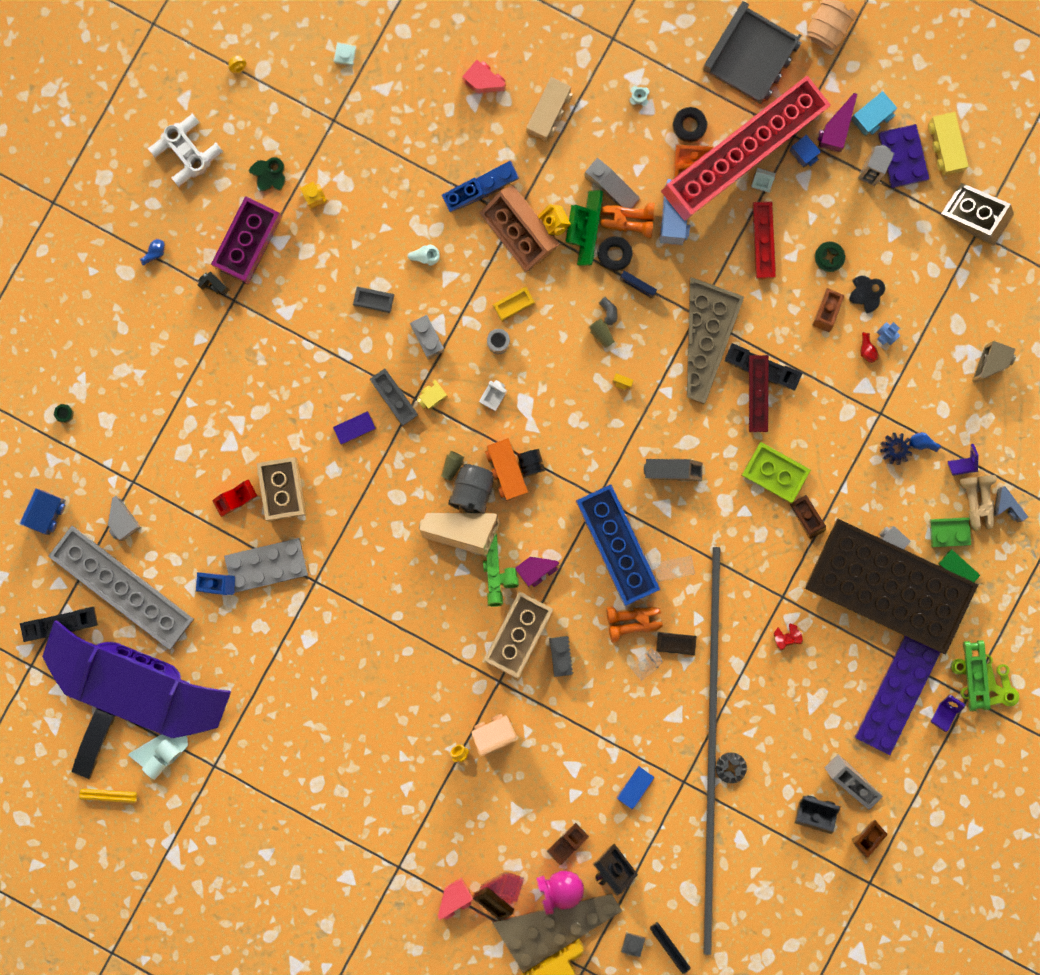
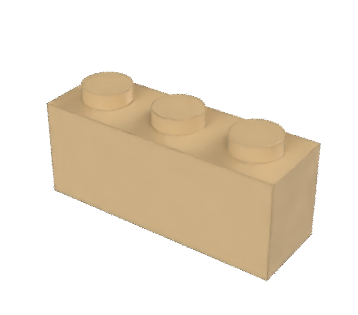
(549, 109)

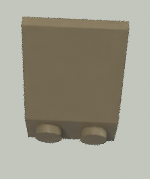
(978, 213)

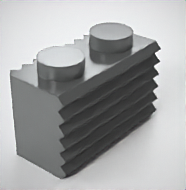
(561, 656)

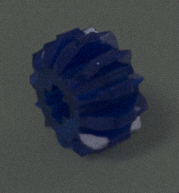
(890, 452)

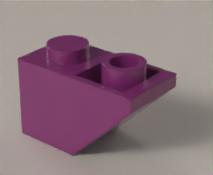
(534, 568)

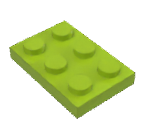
(776, 472)

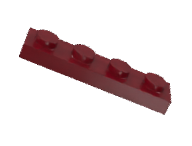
(758, 393)

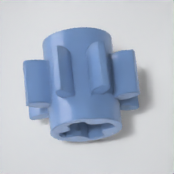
(888, 333)

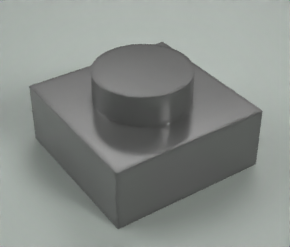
(633, 944)

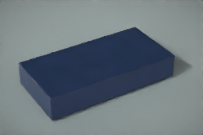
(638, 284)

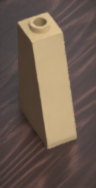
(461, 530)

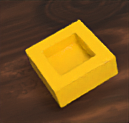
(622, 382)

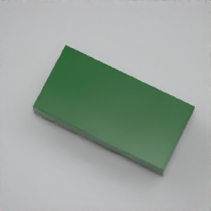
(957, 565)

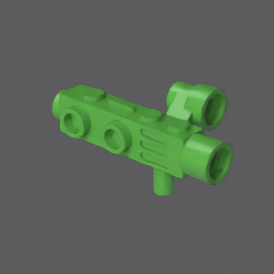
(508, 579)

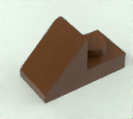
(869, 838)

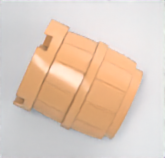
(830, 24)

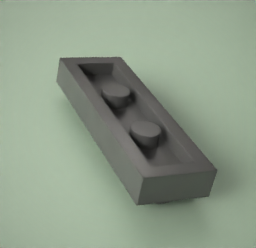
(394, 397)

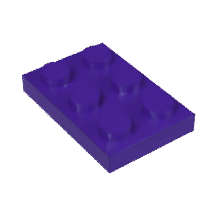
(908, 161)

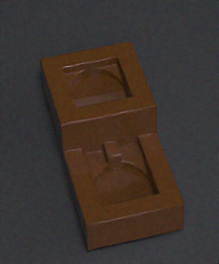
(568, 843)

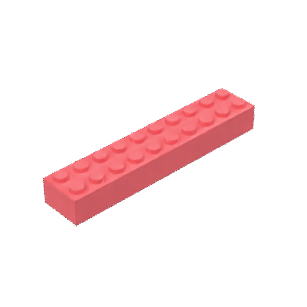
(745, 148)

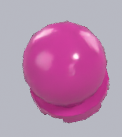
(561, 891)

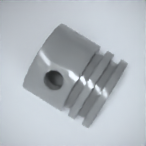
(498, 341)

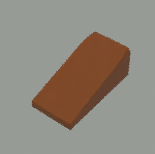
(828, 310)

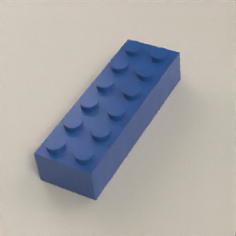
(617, 545)

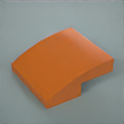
(687, 155)

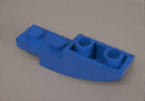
(480, 187)

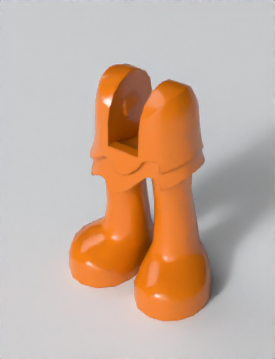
(621, 224)
(639, 614)

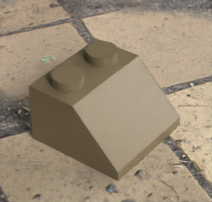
(993, 360)

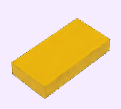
(513, 303)

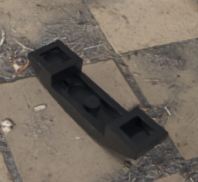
(777, 374)
(72, 621)
(92, 743)

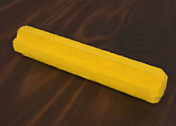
(107, 795)

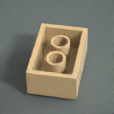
(281, 489)

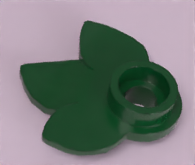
(267, 176)

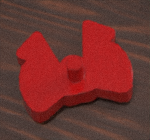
(794, 637)

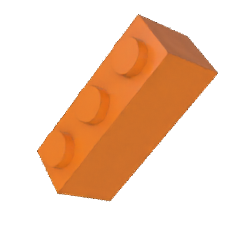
(506, 469)

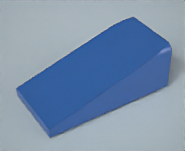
(215, 583)
(635, 787)

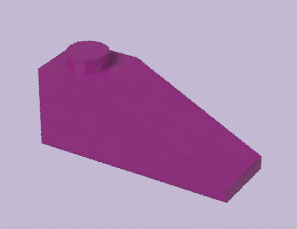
(835, 131)

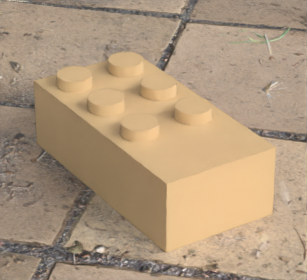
(518, 635)

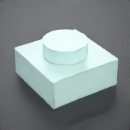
(345, 54)
(763, 180)

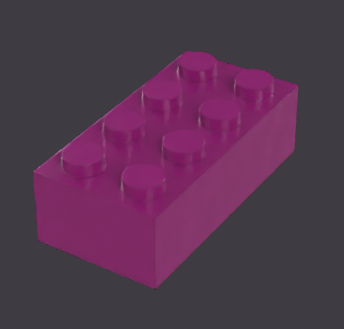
(246, 240)

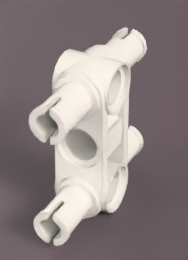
(185, 150)

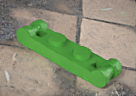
(976, 675)

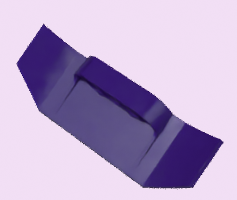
(131, 685)

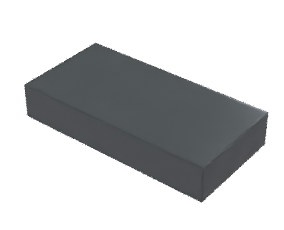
(373, 299)

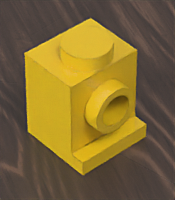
(313, 194)
(554, 219)

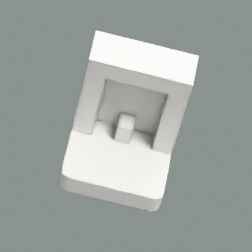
(493, 395)

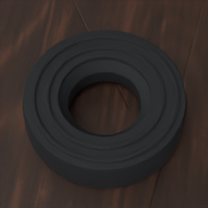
(690, 112)
(615, 241)

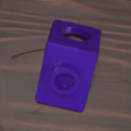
(965, 465)
(946, 713)

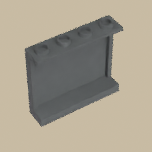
(752, 54)

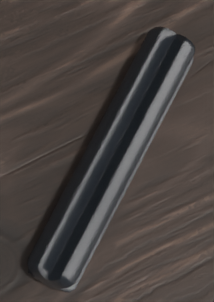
(670, 948)

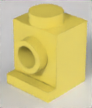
(431, 396)

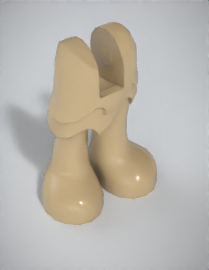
(987, 507)

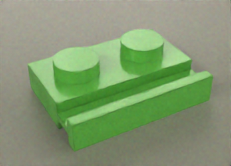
(950, 532)

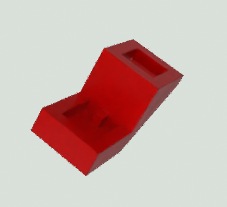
(234, 498)

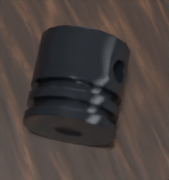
(531, 462)

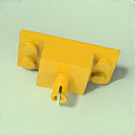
(559, 962)

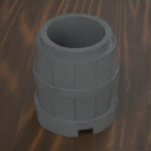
(472, 489)

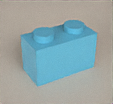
(874, 113)

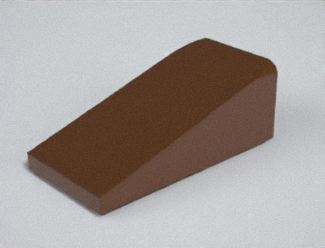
(808, 517)

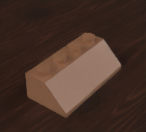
(519, 228)

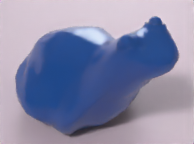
(155, 251)
(922, 441)

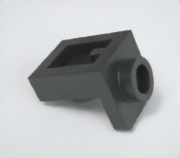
(216, 284)

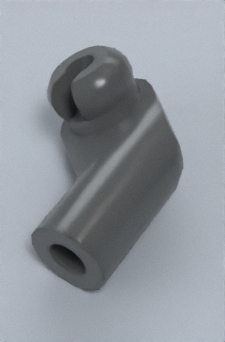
(611, 311)

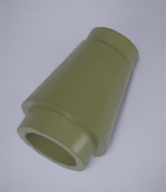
(601, 332)
(452, 465)

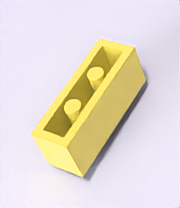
(948, 143)

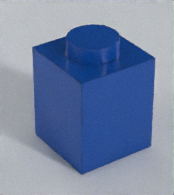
(805, 152)

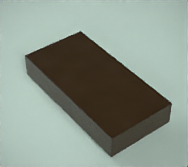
(676, 643)
(493, 903)

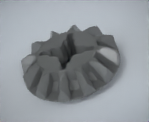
(735, 759)

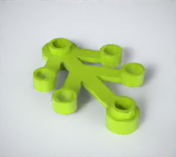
(1002, 692)

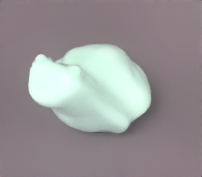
(425, 255)

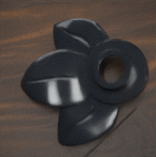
(865, 294)

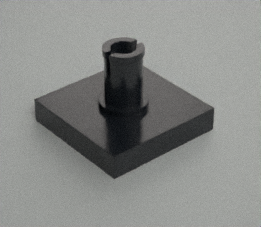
(614, 870)

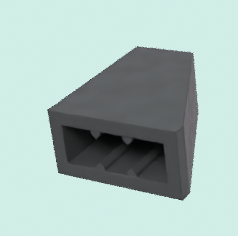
(673, 469)

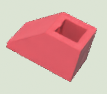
(482, 80)
(454, 897)

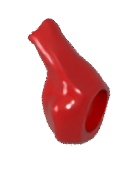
(868, 350)

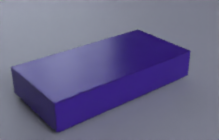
(354, 428)

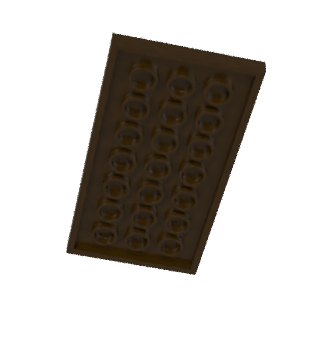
(891, 586)

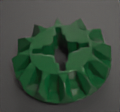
(833, 249)

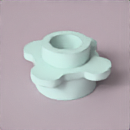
(635, 92)

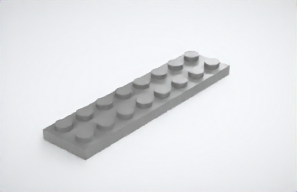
(121, 587)

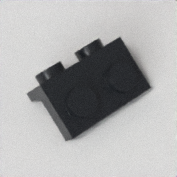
(817, 814)

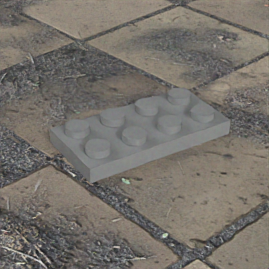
(267, 565)

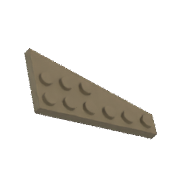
(710, 326)
(539, 935)

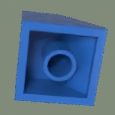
(43, 512)

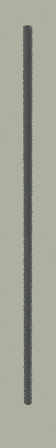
(711, 751)

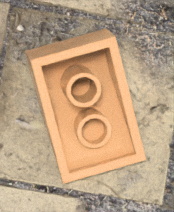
(493, 734)

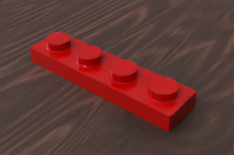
(764, 240)

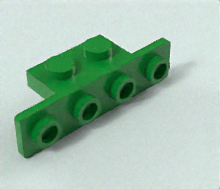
(584, 227)

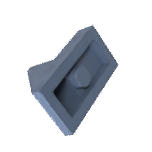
(1006, 501)

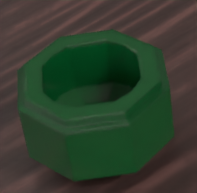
(63, 413)

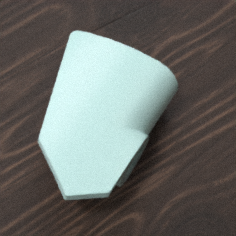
(159, 753)

